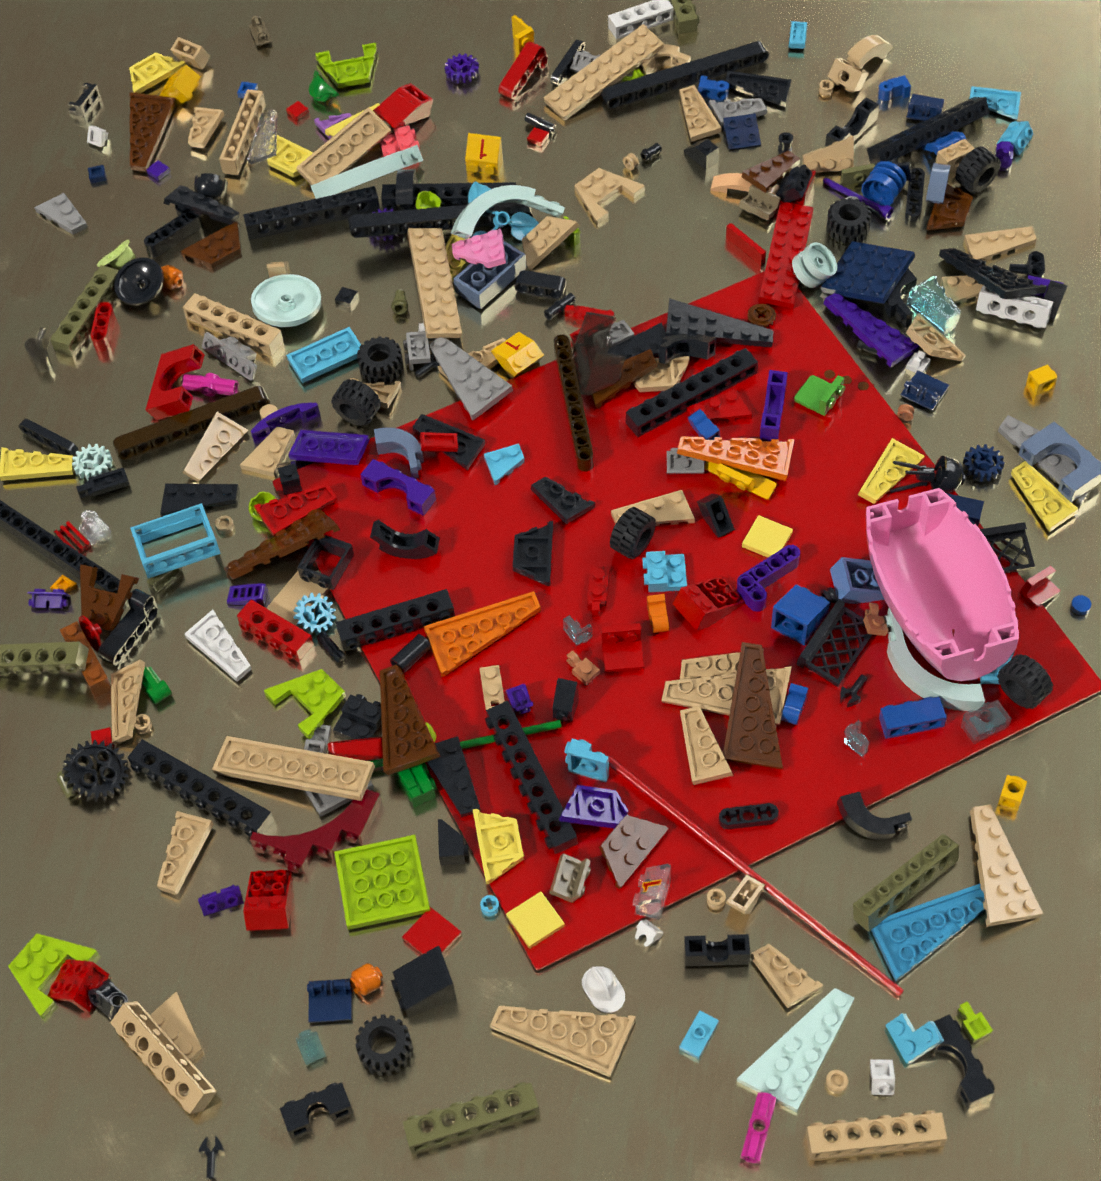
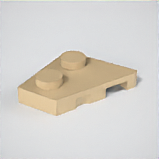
(385, 392)

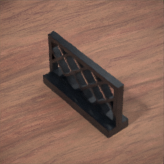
(1010, 532)
(822, 634)

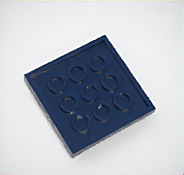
(868, 272)

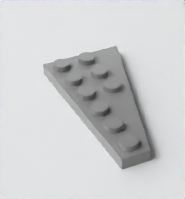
(470, 379)
(1053, 466)

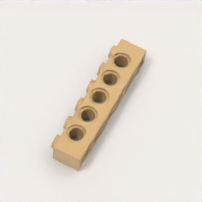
(242, 132)
(233, 324)
(163, 1057)
(867, 1144)

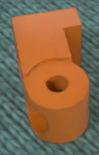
(657, 613)

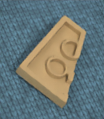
(204, 125)
(269, 452)
(786, 979)
(176, 1024)

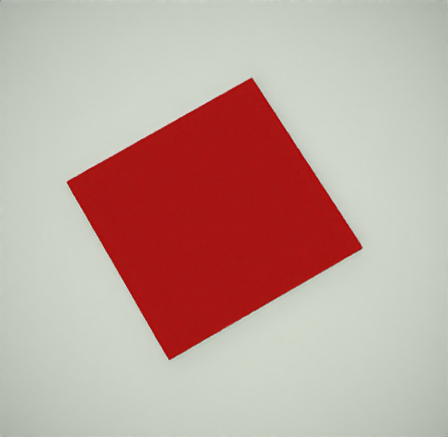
(625, 709)

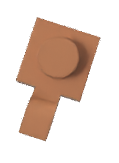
(874, 623)
(583, 670)

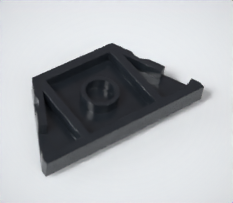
(534, 553)

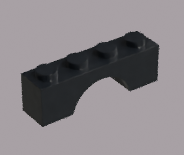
(863, 117)
(975, 1087)

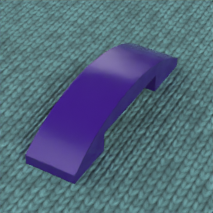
(282, 417)

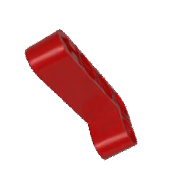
(522, 68)

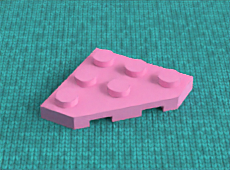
(482, 249)

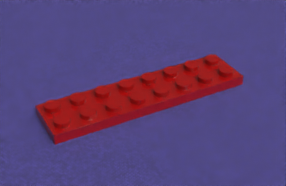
(788, 240)

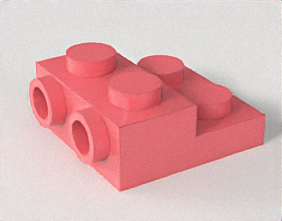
(400, 140)

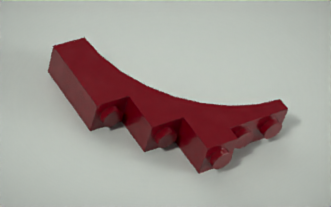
(300, 849)

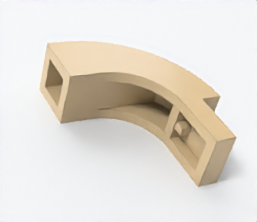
(868, 48)
(665, 57)

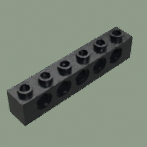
(400, 612)

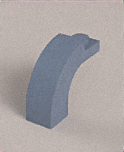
(938, 183)
(399, 441)

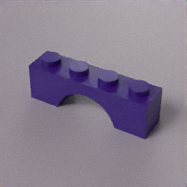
(773, 405)
(379, 476)

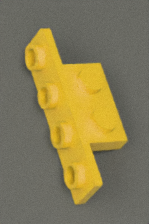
(743, 479)

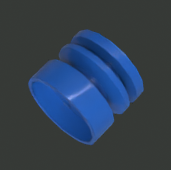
(884, 183)

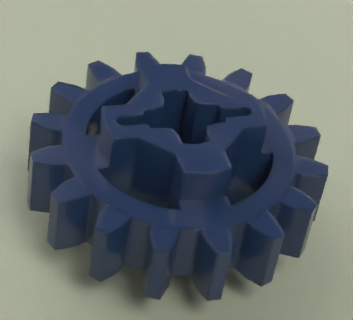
(983, 462)

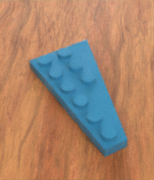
(920, 930)

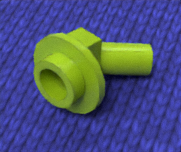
(636, 73)

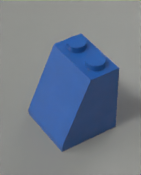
(799, 614)

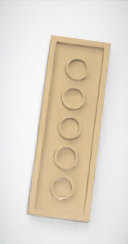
(344, 148)

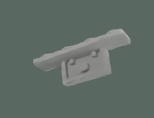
(232, 353)

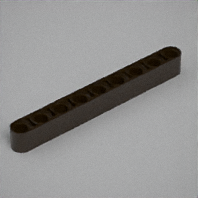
(573, 403)
(189, 423)

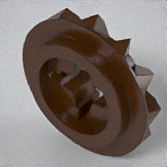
(761, 309)

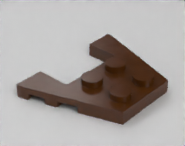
(102, 605)

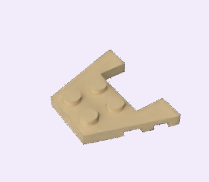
(601, 186)

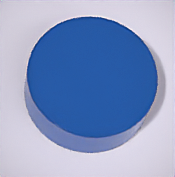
(1081, 605)

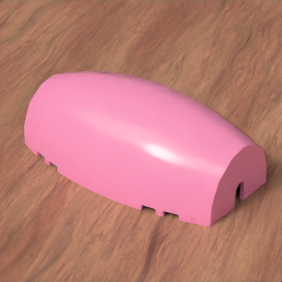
(943, 578)

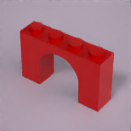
(172, 365)

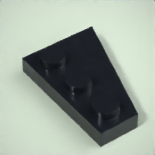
(560, 501)

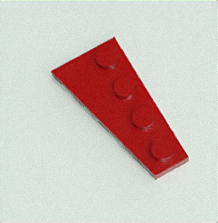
(283, 512)

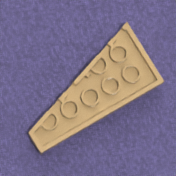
(716, 692)
(1001, 878)
(573, 1035)

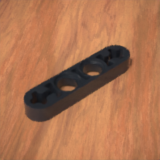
(564, 66)
(915, 194)
(48, 437)

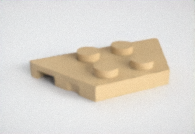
(546, 238)
(932, 340)
(663, 376)

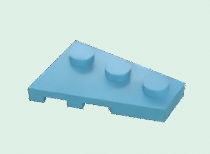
(999, 101)

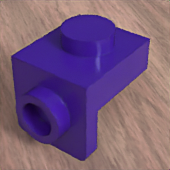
(519, 699)

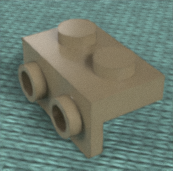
(760, 203)
(570, 878)

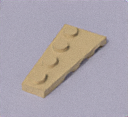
(665, 509)
(709, 666)
(703, 751)
(186, 842)

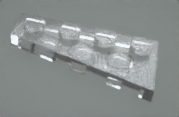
(265, 138)

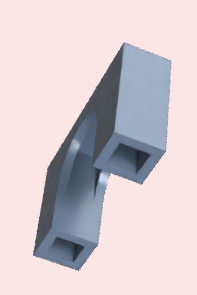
(1056, 440)

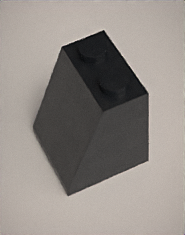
(424, 983)

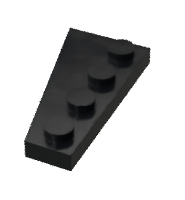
(764, 87)
(202, 205)
(641, 342)
(468, 444)
(183, 496)
(455, 776)

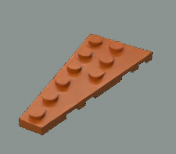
(745, 454)
(467, 634)

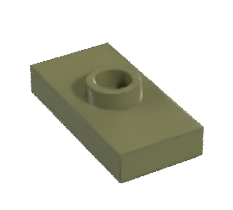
(856, 174)
(158, 582)

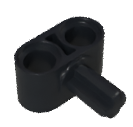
(1034, 266)

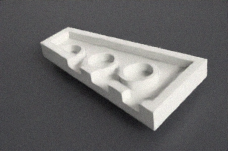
(215, 642)

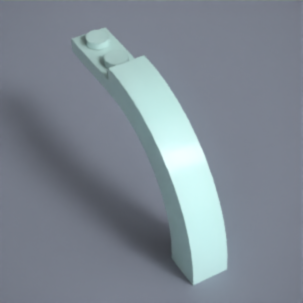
(367, 172)
(518, 194)
(952, 695)

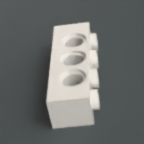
(648, 13)
(1041, 308)

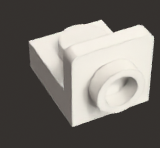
(882, 1077)

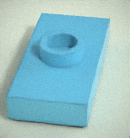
(798, 35)
(699, 1034)

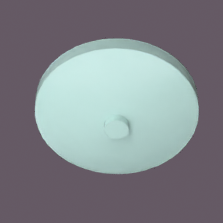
(286, 300)

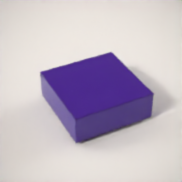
(158, 170)

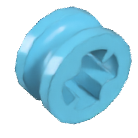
(494, 901)

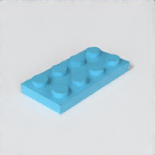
(324, 354)

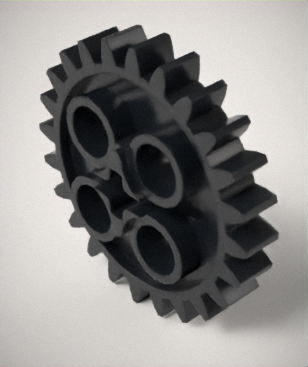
(77, 774)

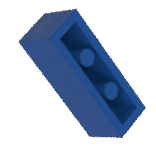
(912, 717)

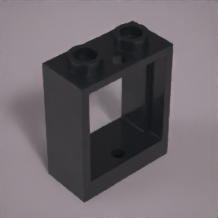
(331, 546)

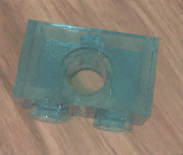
(979, 730)

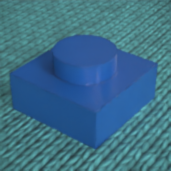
(243, 88)

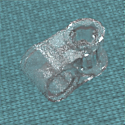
(94, 528)

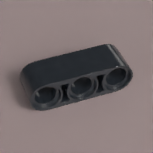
(540, 284)

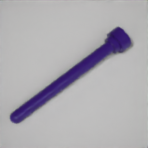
(884, 211)

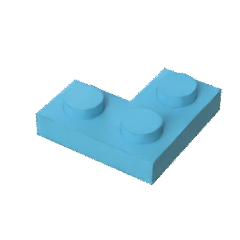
(913, 1043)

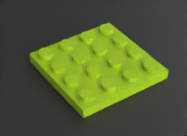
(381, 882)

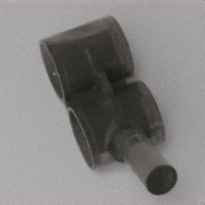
(37, 353)

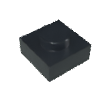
(346, 297)

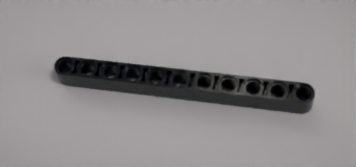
(684, 74)
(440, 217)
(53, 547)

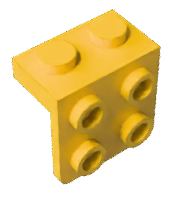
(521, 33)

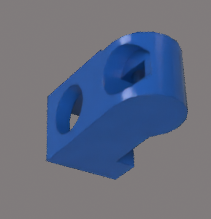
(893, 88)
(712, 89)
(703, 425)
(794, 703)

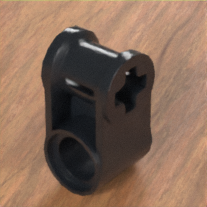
(107, 998)

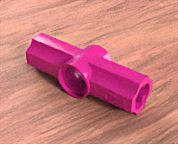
(210, 384)
(754, 1139)

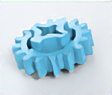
(322, 611)

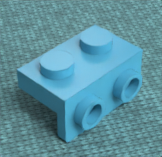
(1018, 134)

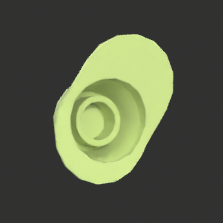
(119, 256)

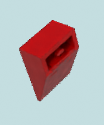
(404, 106)
(707, 602)
(268, 900)

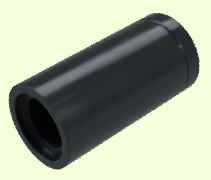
(411, 653)

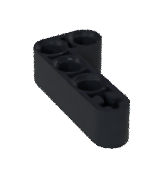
(173, 232)
(132, 626)

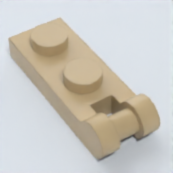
(492, 685)

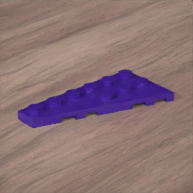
(873, 332)

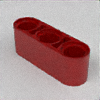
(103, 326)
(358, 748)

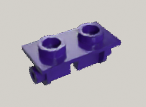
(56, 598)
(216, 901)

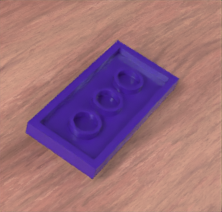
(329, 447)

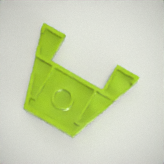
(349, 71)
(315, 692)
(40, 962)

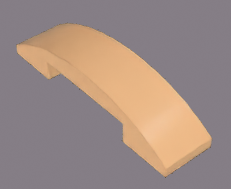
(734, 181)

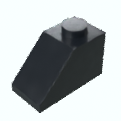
(703, 152)
(289, 477)
(716, 514)
(565, 700)
(451, 845)

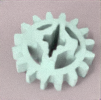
(92, 461)

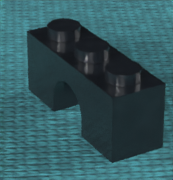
(732, 951)
(297, 1113)

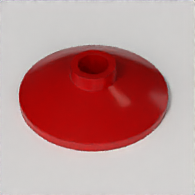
(91, 631)

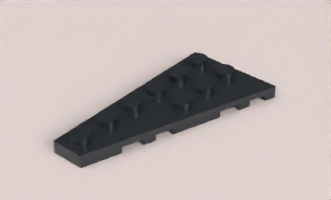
(994, 278)
(694, 320)

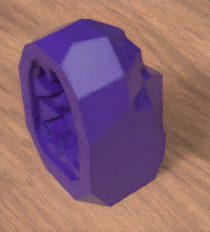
(1004, 152)

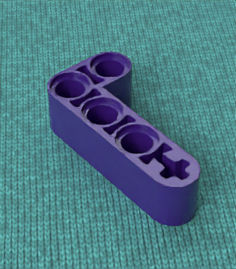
(785, 560)

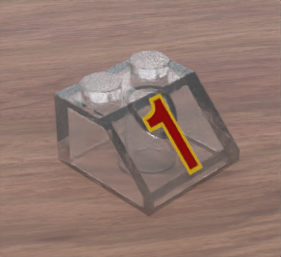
(653, 891)

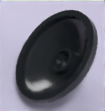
(134, 276)

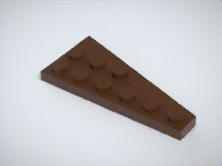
(147, 124)
(285, 542)
(751, 723)
(403, 728)

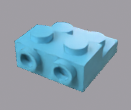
(664, 571)
(585, 762)

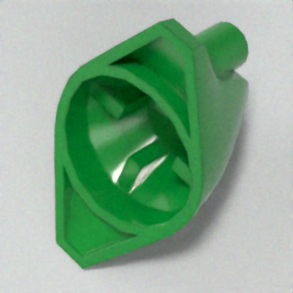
(320, 89)

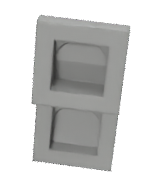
(319, 741)

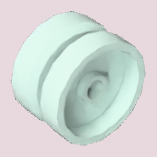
(814, 265)

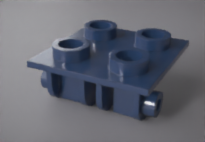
(924, 107)
(741, 131)
(924, 390)
(329, 1000)

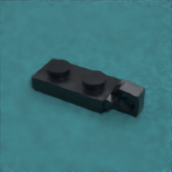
(103, 483)

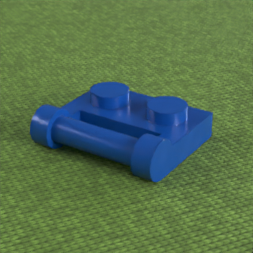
(944, 142)

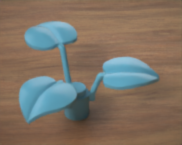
(521, 222)

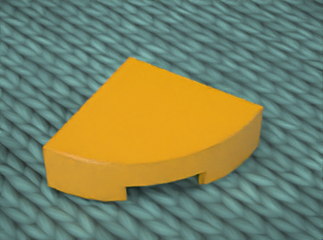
(65, 584)

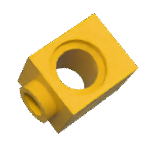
(1041, 380)
(1009, 799)

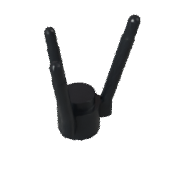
(923, 474)

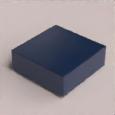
(97, 174)

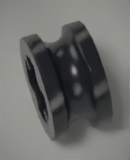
(829, 595)

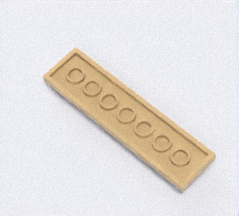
(603, 72)
(434, 283)
(294, 768)

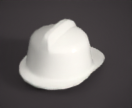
(603, 989)

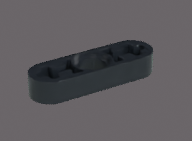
(742, 823)

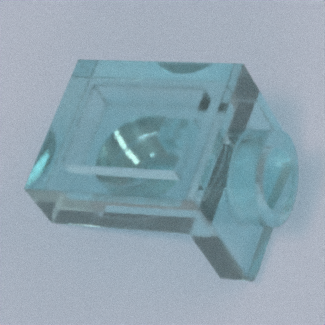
(575, 631)
(856, 740)
(310, 1046)

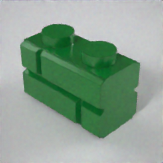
(417, 784)

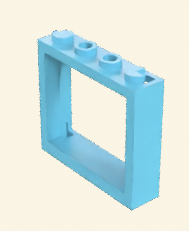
(181, 555)

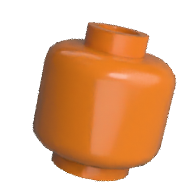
(172, 277)
(366, 979)

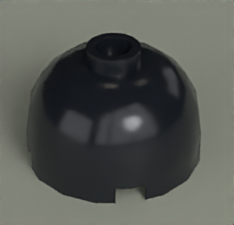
(211, 186)
(948, 475)

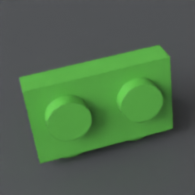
(820, 394)

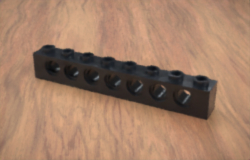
(928, 130)
(450, 193)
(311, 213)
(691, 391)
(504, 715)
(146, 753)

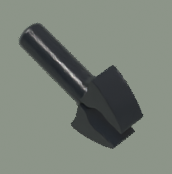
(434, 364)
(855, 699)
(211, 1156)

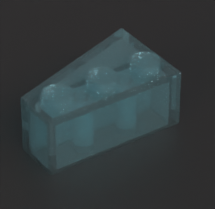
(934, 305)

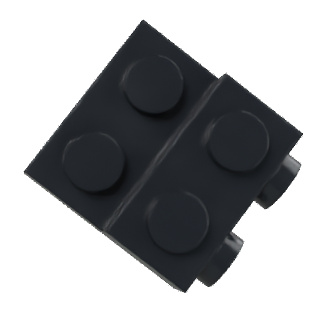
(795, 184)
(359, 718)

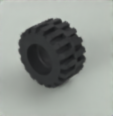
(977, 169)
(848, 220)
(379, 349)
(356, 402)
(632, 532)
(1025, 681)
(387, 1061)

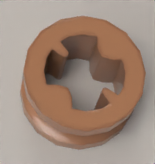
(905, 412)

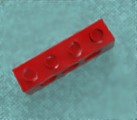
(253, 613)

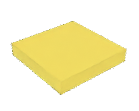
(766, 537)
(535, 920)

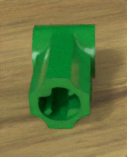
(155, 688)

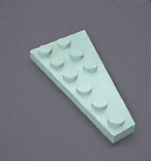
(795, 1058)

